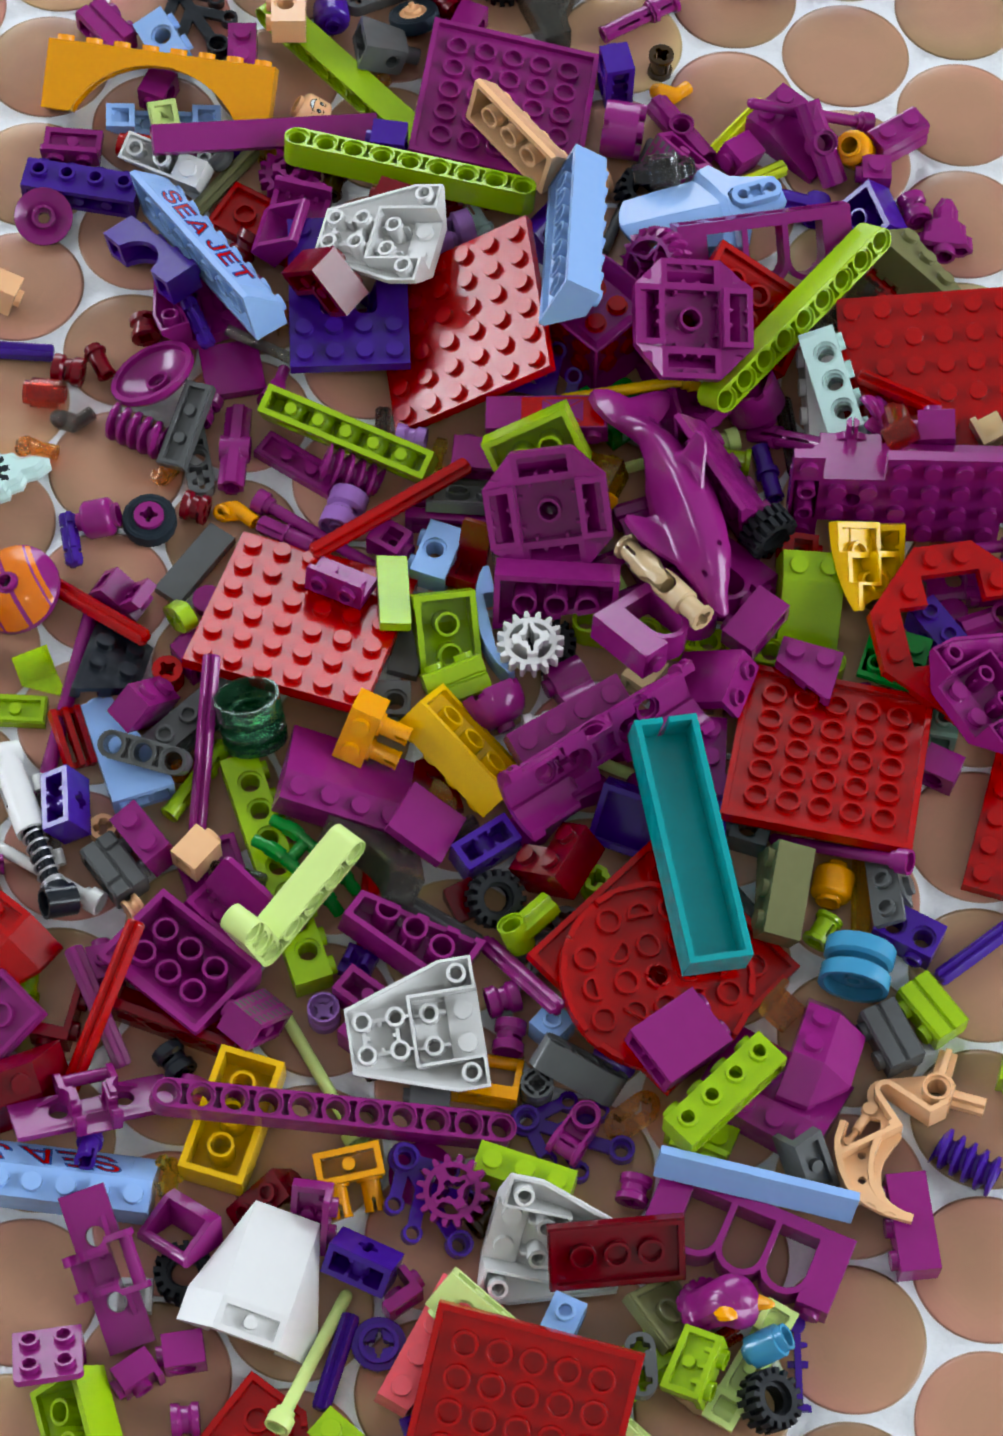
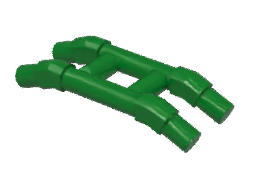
(289, 860)

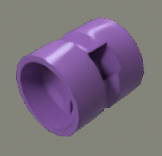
(461, 229)
(342, 506)

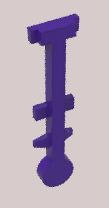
(798, 1364)

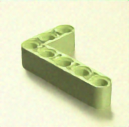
(297, 900)

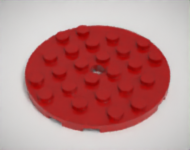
(609, 964)

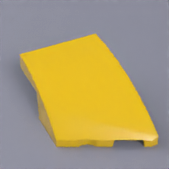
(859, 561)

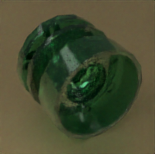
(251, 717)

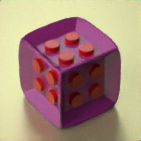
(603, 338)

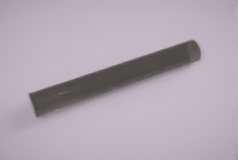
(261, 345)

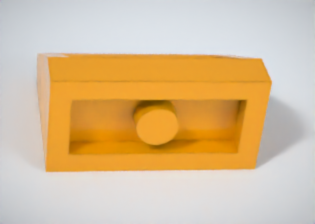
(498, 1095)

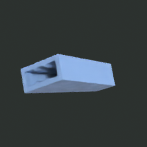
(123, 780)

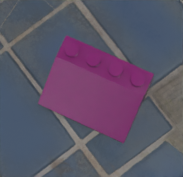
(734, 490)
(321, 784)
(186, 963)
(769, 1116)

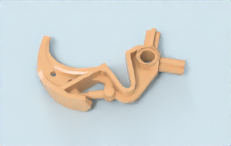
(914, 1098)

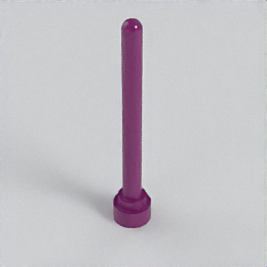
(859, 121)
(265, 504)
(899, 860)

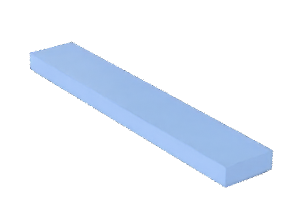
(756, 1184)

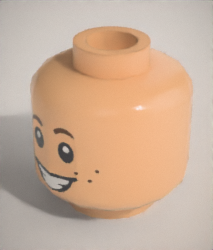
(310, 106)

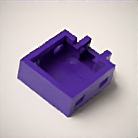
(620, 818)

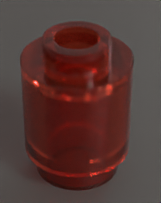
(44, 393)

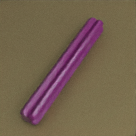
(522, 976)
(89, 988)

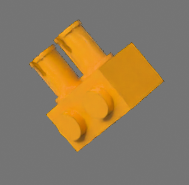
(362, 725)
(351, 1164)

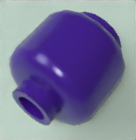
(331, 16)

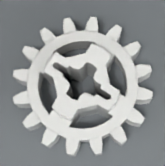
(542, 635)

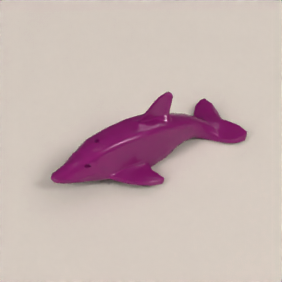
(682, 504)

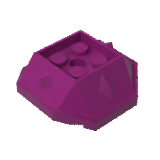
(720, 316)
(542, 475)

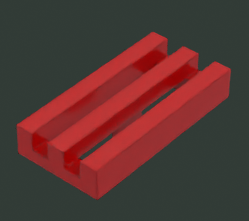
(83, 734)

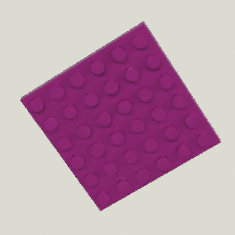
(541, 77)

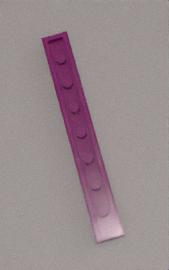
(250, 133)

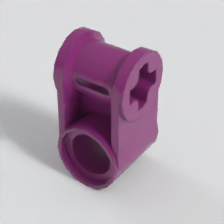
(573, 1138)

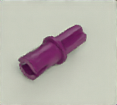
(284, 533)

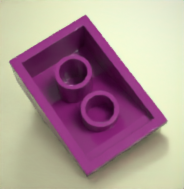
(783, 135)

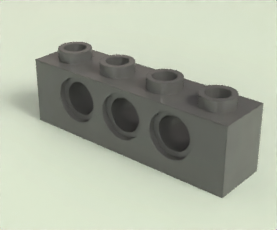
(180, 725)

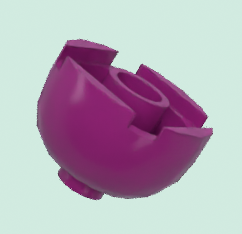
(497, 705)

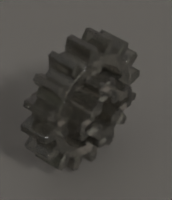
(663, 170)

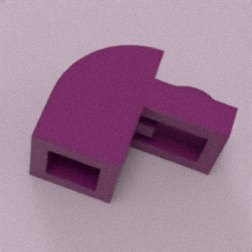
(123, 593)

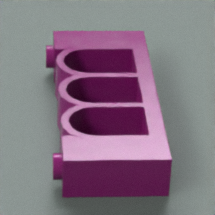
(831, 227)
(645, 650)
(832, 1255)

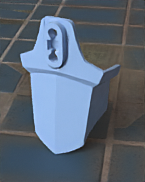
(704, 197)

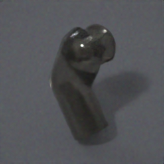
(70, 421)

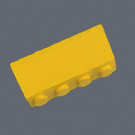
(458, 748)

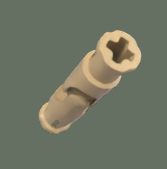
(650, 570)

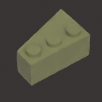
(912, 265)
(782, 892)

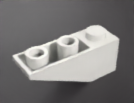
(181, 169)

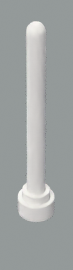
(91, 898)

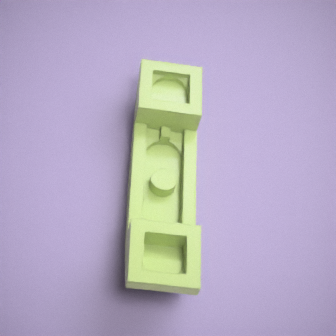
(723, 1408)

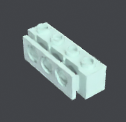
(823, 375)

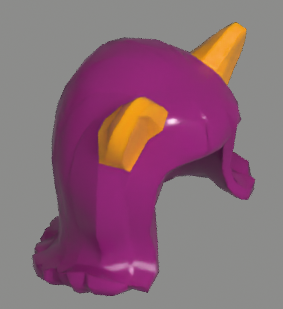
(721, 1302)

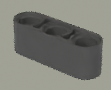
(130, 753)
(578, 1069)

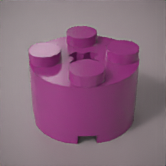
(623, 130)
(760, 405)

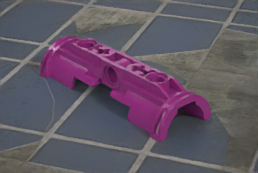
(546, 800)

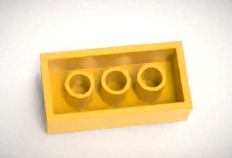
(226, 1153)

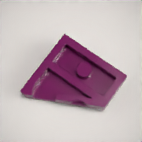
(810, 666)

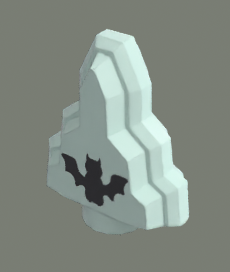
(18, 471)

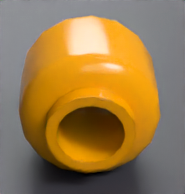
(852, 146)
(832, 884)

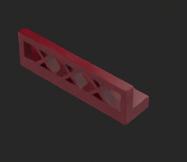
(140, 1012)

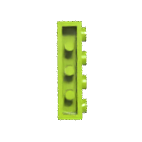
(724, 1092)

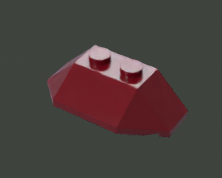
(29, 1076)

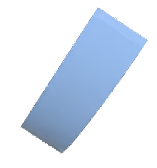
(124, 117)
(484, 600)

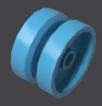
(857, 966)

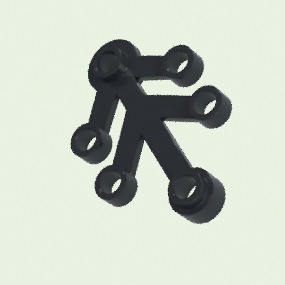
(197, 14)

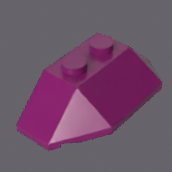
(820, 1057)

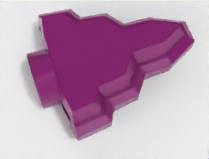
(945, 234)

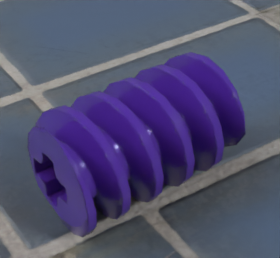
(967, 1162)

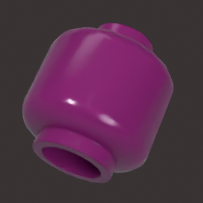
(99, 518)

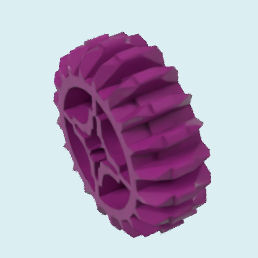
(668, 242)

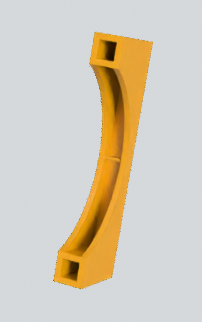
(79, 67)

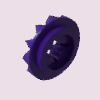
(367, 1333)

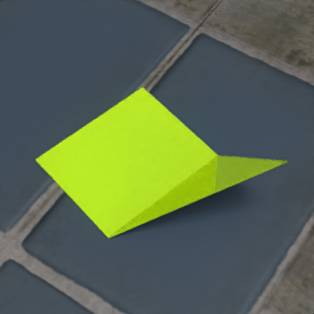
(38, 671)

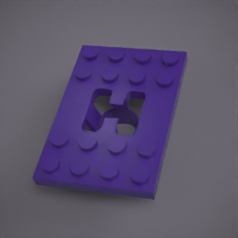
(349, 342)

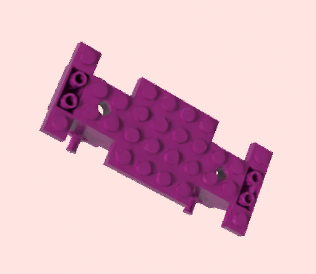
(931, 488)

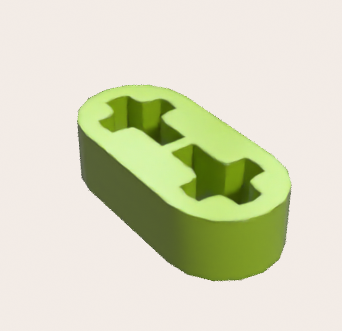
(180, 616)

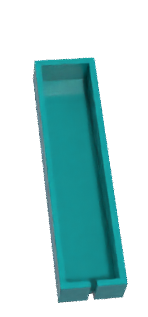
(689, 845)

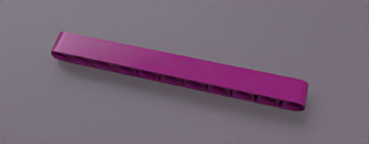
(317, 1119)

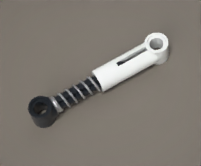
(56, 895)

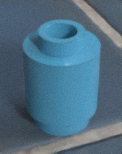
(767, 1345)

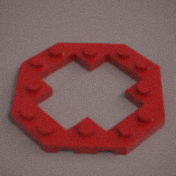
(907, 594)

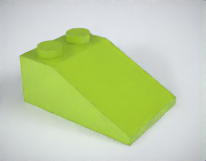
(814, 594)
(444, 625)

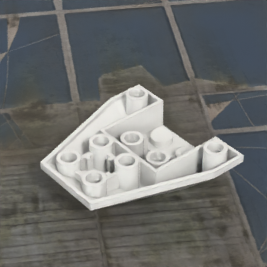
(390, 234)
(422, 1030)
(515, 1242)
(261, 1283)

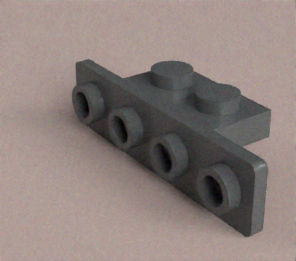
(888, 894)

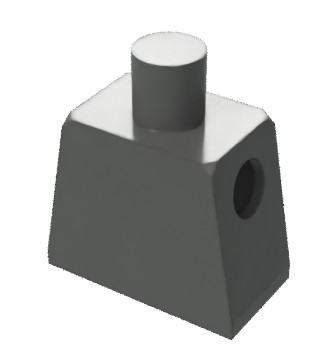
(382, 47)

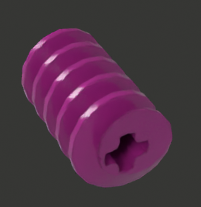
(134, 432)
(349, 472)

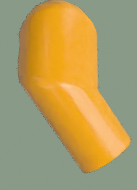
(674, 94)
(235, 511)

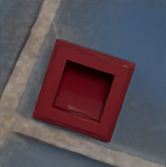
(454, 899)

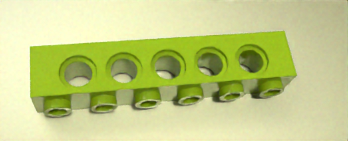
(345, 432)

